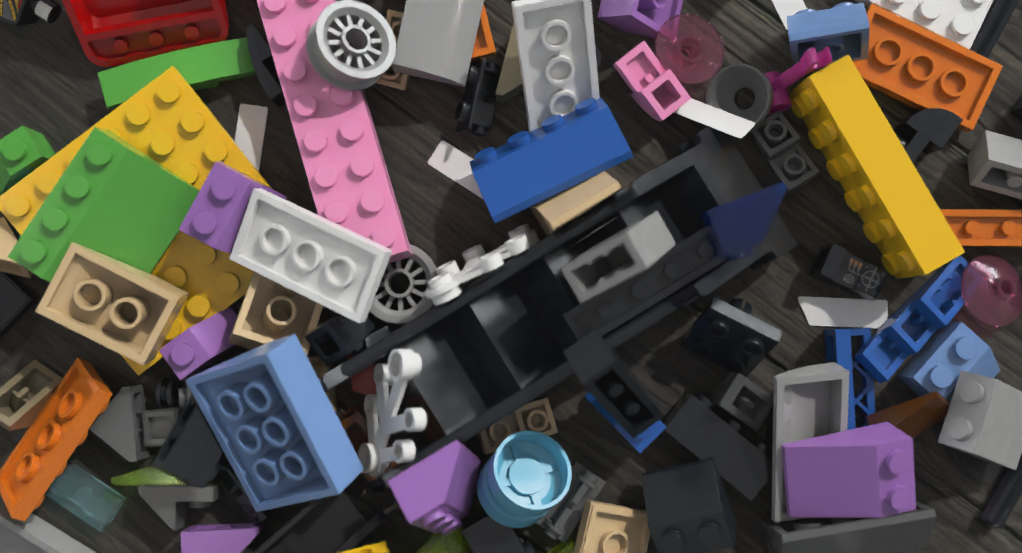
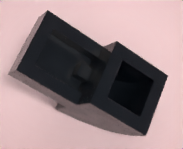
(927, 131)

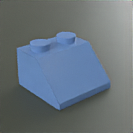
(840, 28)
(944, 356)

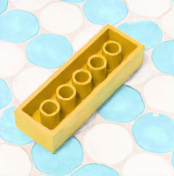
(874, 171)

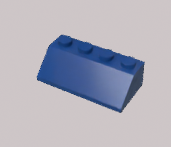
(549, 158)

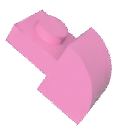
(652, 87)

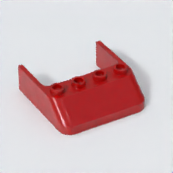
(139, 29)

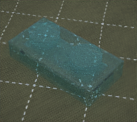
(85, 496)

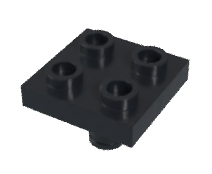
(731, 336)

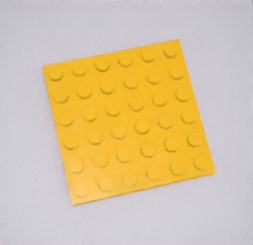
(184, 136)

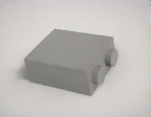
(619, 257)
(985, 420)

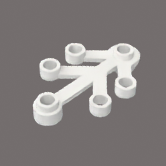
(446, 284)
(374, 455)

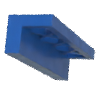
(838, 350)

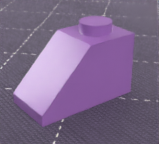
(200, 344)
(220, 537)

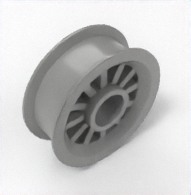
(336, 59)
(385, 312)

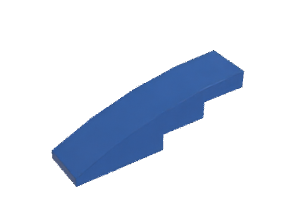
(914, 321)

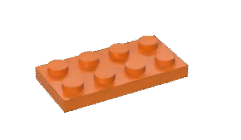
(925, 68)
(52, 439)

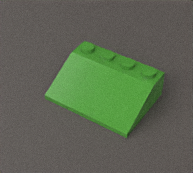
(110, 203)

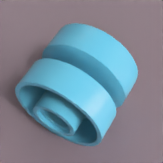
(524, 479)

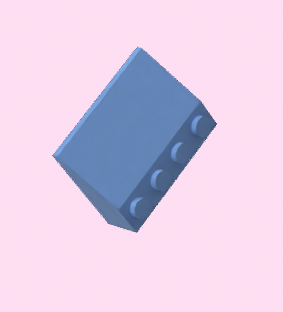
(276, 425)

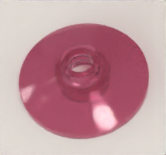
(698, 39)
(992, 290)

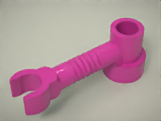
(808, 63)

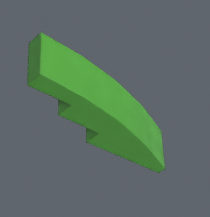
(200, 66)

